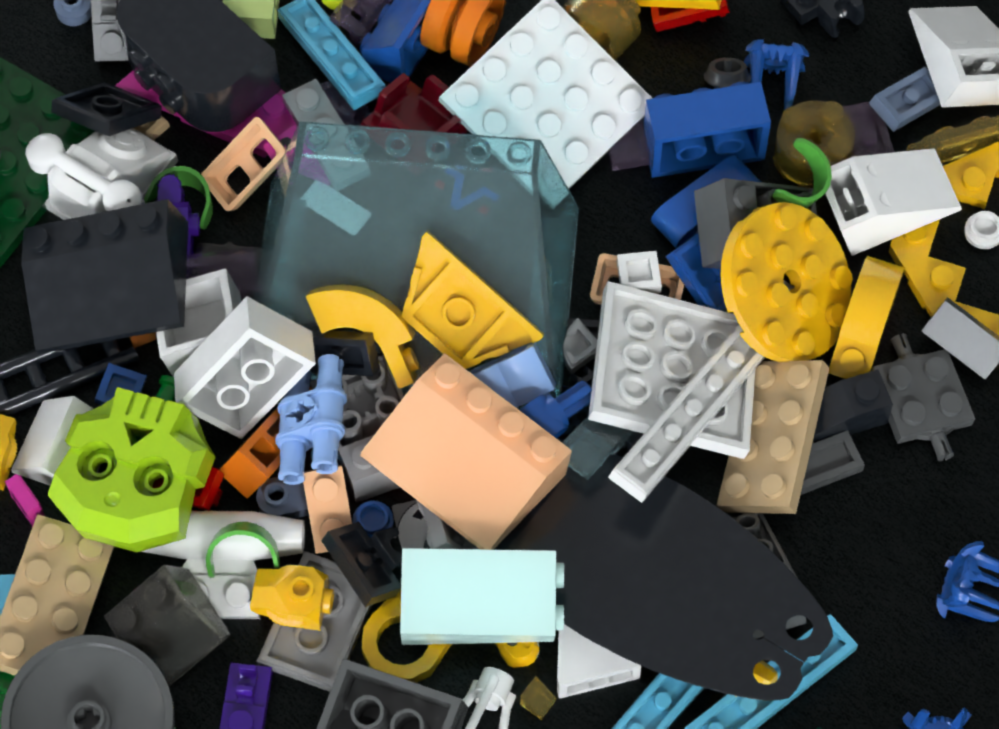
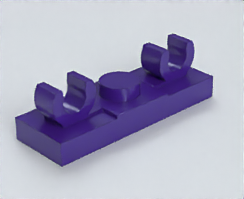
(246, 697)

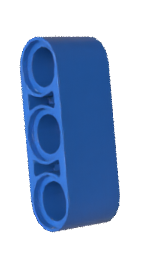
(678, 216)

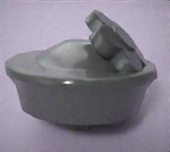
(725, 72)

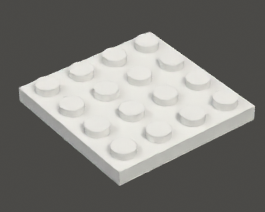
(552, 87)
(650, 353)

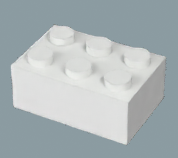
(244, 367)

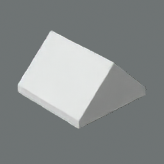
(45, 441)

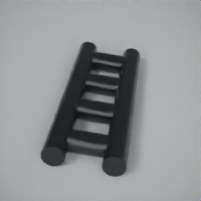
(45, 390)

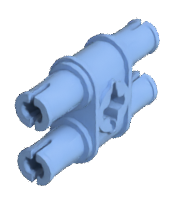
(312, 421)

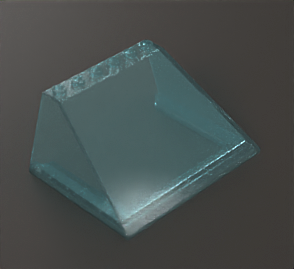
(362, 197)

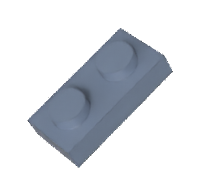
(906, 99)

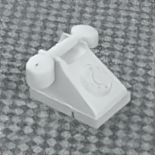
(97, 172)

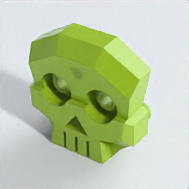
(121, 502)

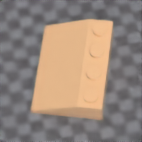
(467, 454)

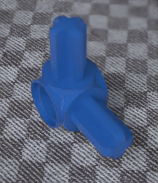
(553, 413)

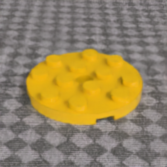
(753, 264)

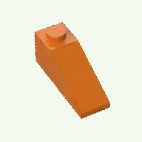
(255, 457)

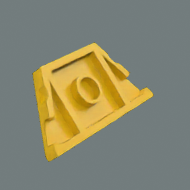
(461, 310)

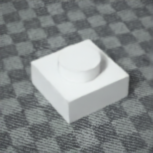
(640, 271)

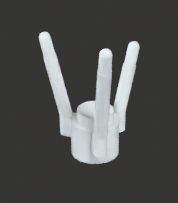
(490, 693)

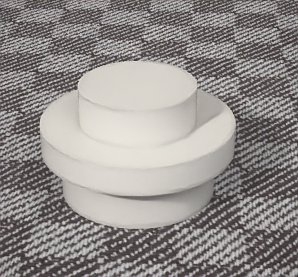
(982, 230)

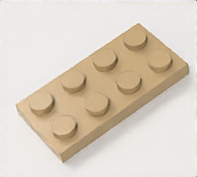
(781, 439)
(50, 591)

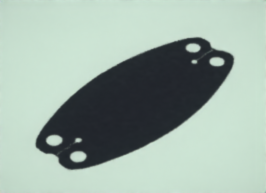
(672, 583)

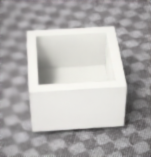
(207, 305)

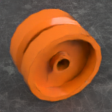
(462, 27)

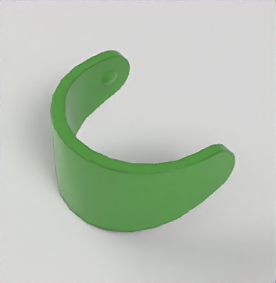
(821, 175)
(190, 178)
(242, 528)

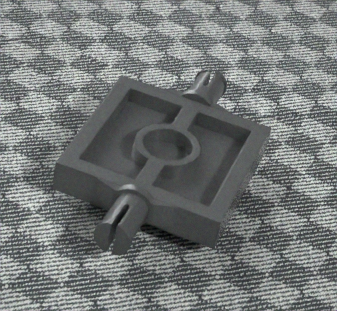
(925, 397)

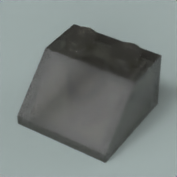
(169, 621)

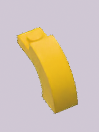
(372, 313)
(866, 318)

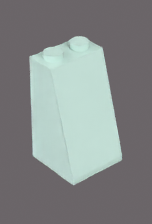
(479, 596)

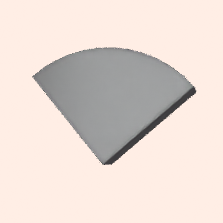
(578, 346)

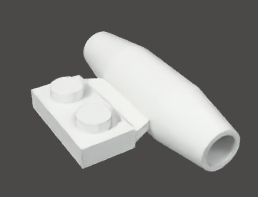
(232, 557)

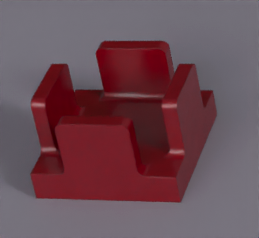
(411, 108)

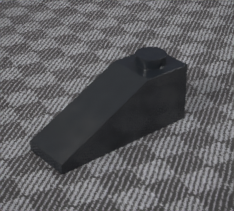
(853, 406)

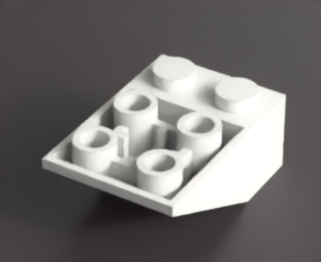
(959, 54)
(888, 196)

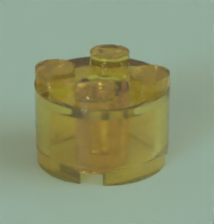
(609, 22)
(819, 123)

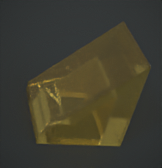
(537, 698)

